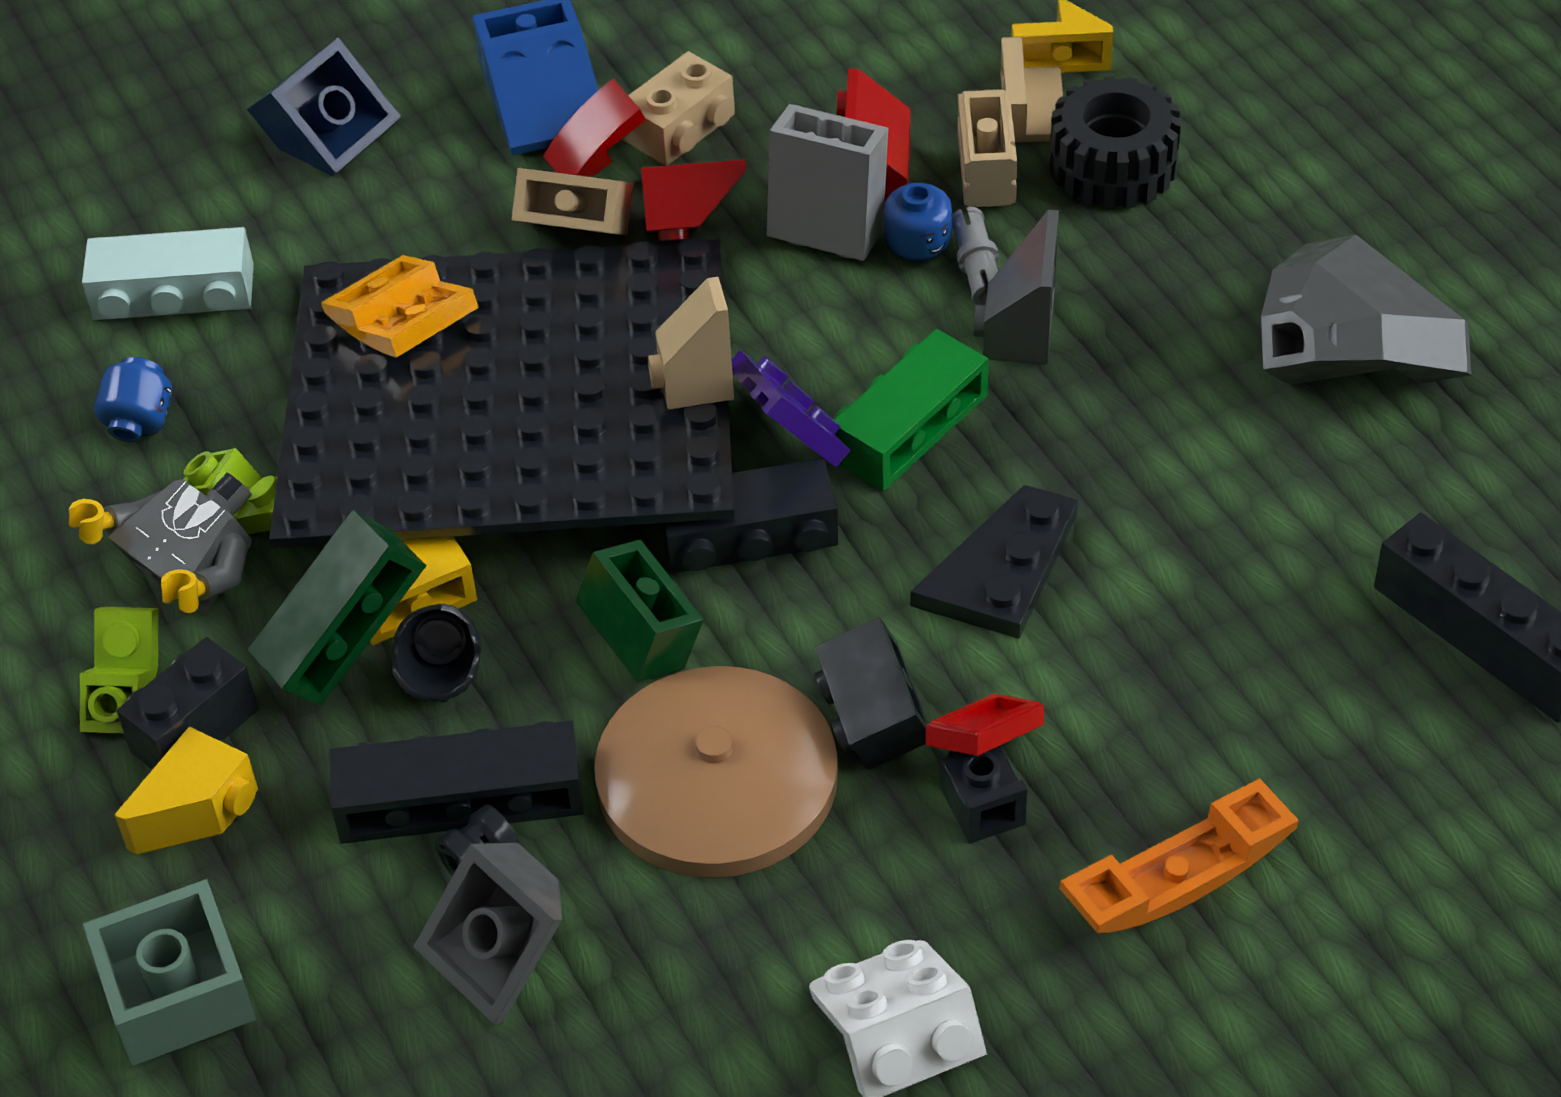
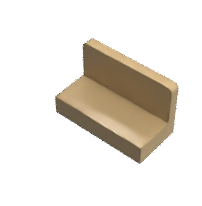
(1031, 93)

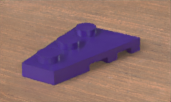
(790, 406)

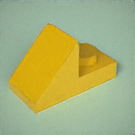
(1072, 43)

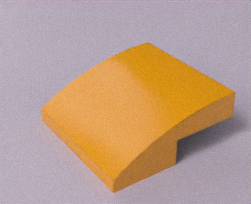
(399, 305)

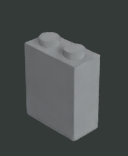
(826, 181)

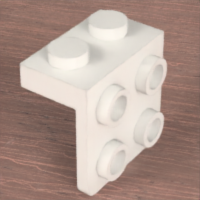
(900, 1016)

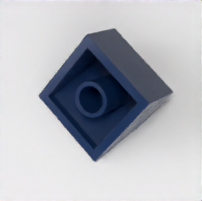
(325, 110)

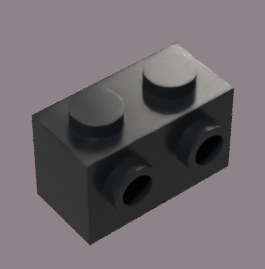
(198, 691)
(871, 693)

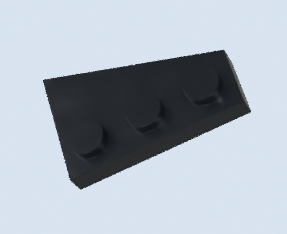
(1002, 564)

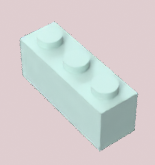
(168, 273)

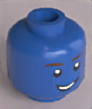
(917, 221)
(133, 399)

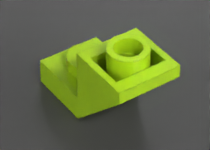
(209, 468)
(122, 664)

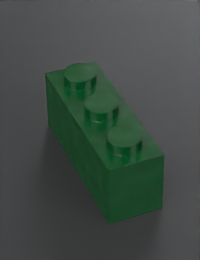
(336, 608)

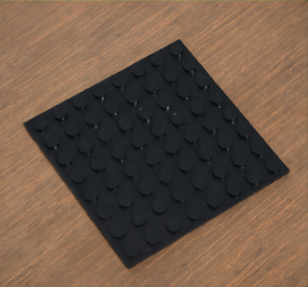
(510, 415)

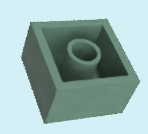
(169, 972)

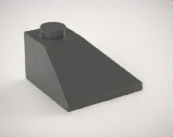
(1021, 299)
(492, 925)

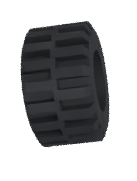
(1114, 142)

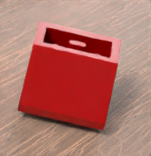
(873, 104)

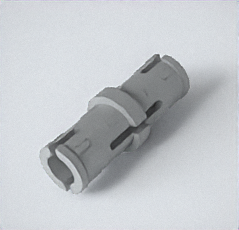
(976, 253)

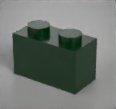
(639, 610)

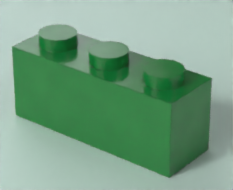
(911, 408)

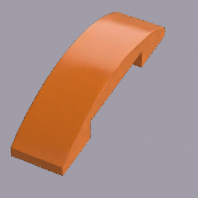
(1184, 867)

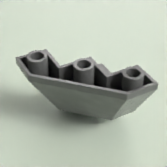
(1354, 312)

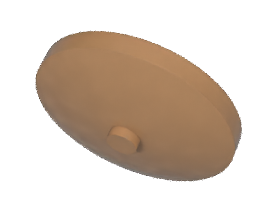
(716, 771)

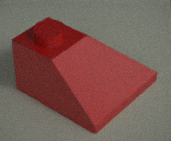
(686, 194)

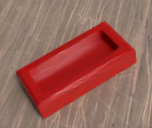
(985, 724)

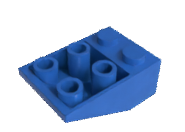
(534, 69)

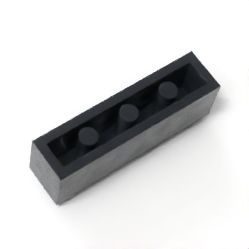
(1475, 609)
(443, 779)

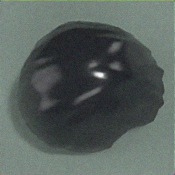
(436, 653)

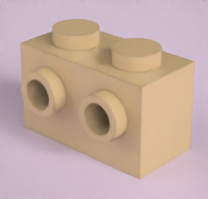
(681, 107)

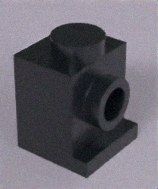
(983, 793)

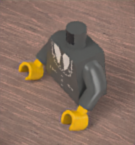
(176, 538)

